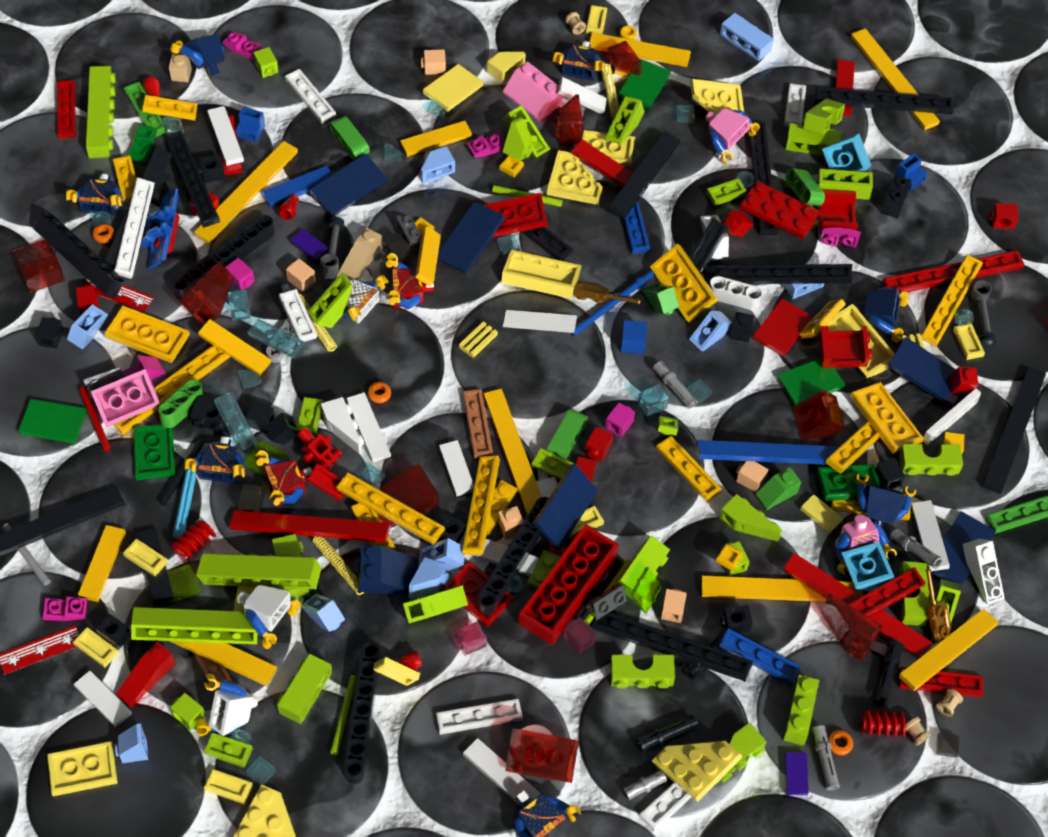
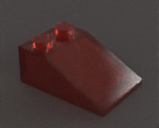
(38, 265)
(412, 489)
(852, 628)
(542, 755)

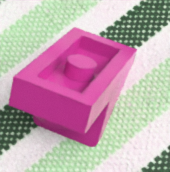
(151, 364)

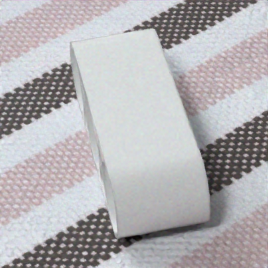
(736, 293)

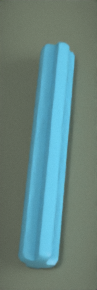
(184, 503)

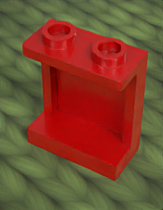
(838, 210)
(844, 348)

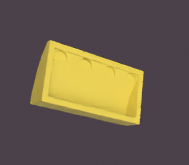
(541, 274)
(851, 320)

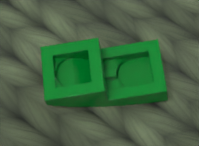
(143, 143)

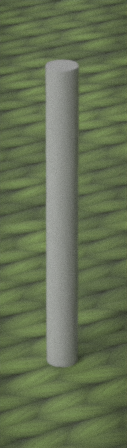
(31, 561)

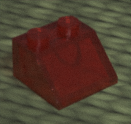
(570, 122)
(819, 416)

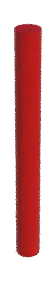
(94, 419)

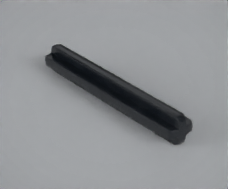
(600, 587)

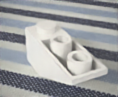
(339, 422)
(984, 568)

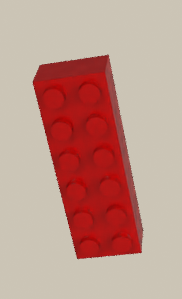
(568, 584)

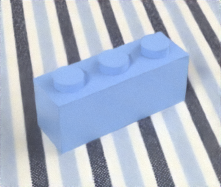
(746, 36)

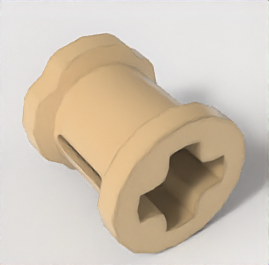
(574, 21)
(949, 702)
(917, 731)

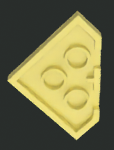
(717, 95)
(573, 180)
(697, 766)
(266, 816)

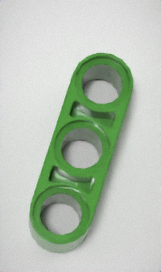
(349, 137)
(805, 187)
(180, 404)
(567, 434)

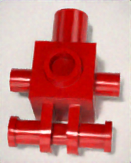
(318, 449)

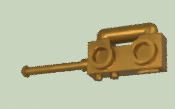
(598, 293)
(938, 614)

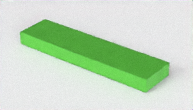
(136, 96)
(1018, 515)

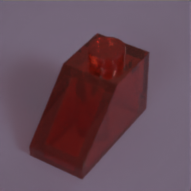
(624, 59)

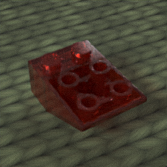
(209, 294)

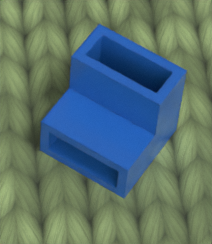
(251, 124)
(911, 169)
(634, 337)

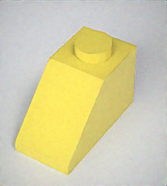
(504, 64)

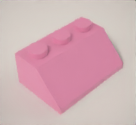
(533, 91)
(126, 397)

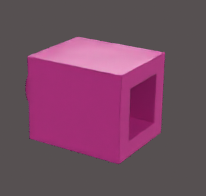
(243, 274)
(620, 419)

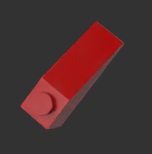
(146, 674)

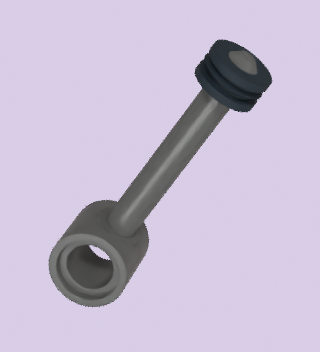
(330, 262)
(979, 296)

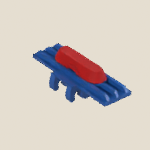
(161, 238)

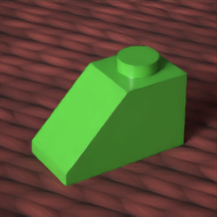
(662, 298)
(778, 488)

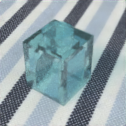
(239, 305)
(653, 400)

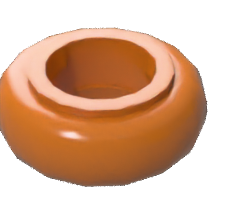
(103, 228)
(379, 398)
(839, 734)

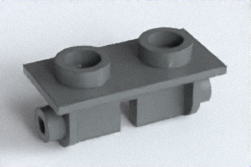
(408, 230)
(102, 379)
(609, 601)

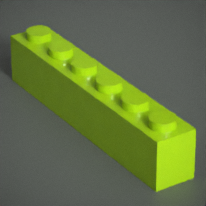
(100, 112)
(259, 570)
(192, 626)

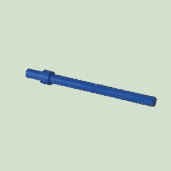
(638, 283)

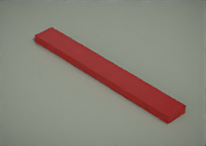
(945, 274)
(310, 526)
(825, 584)

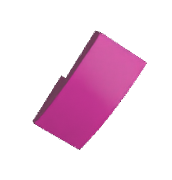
(240, 45)
(490, 145)
(834, 235)
(65, 610)

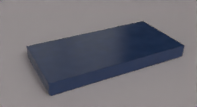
(348, 185)
(470, 237)
(924, 370)
(565, 506)
(962, 531)

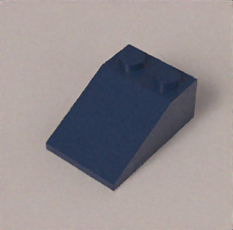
(385, 570)

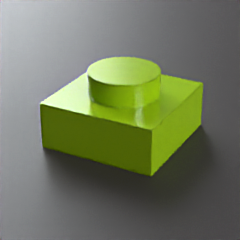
(667, 425)

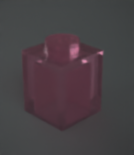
(579, 635)
(470, 638)

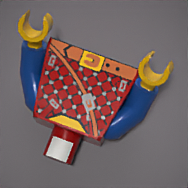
(406, 288)
(284, 478)

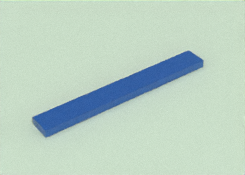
(763, 452)

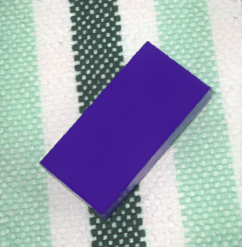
(309, 245)
(796, 773)

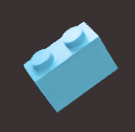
(847, 155)
(868, 566)

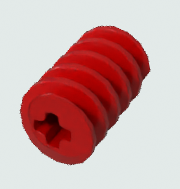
(191, 539)
(883, 722)

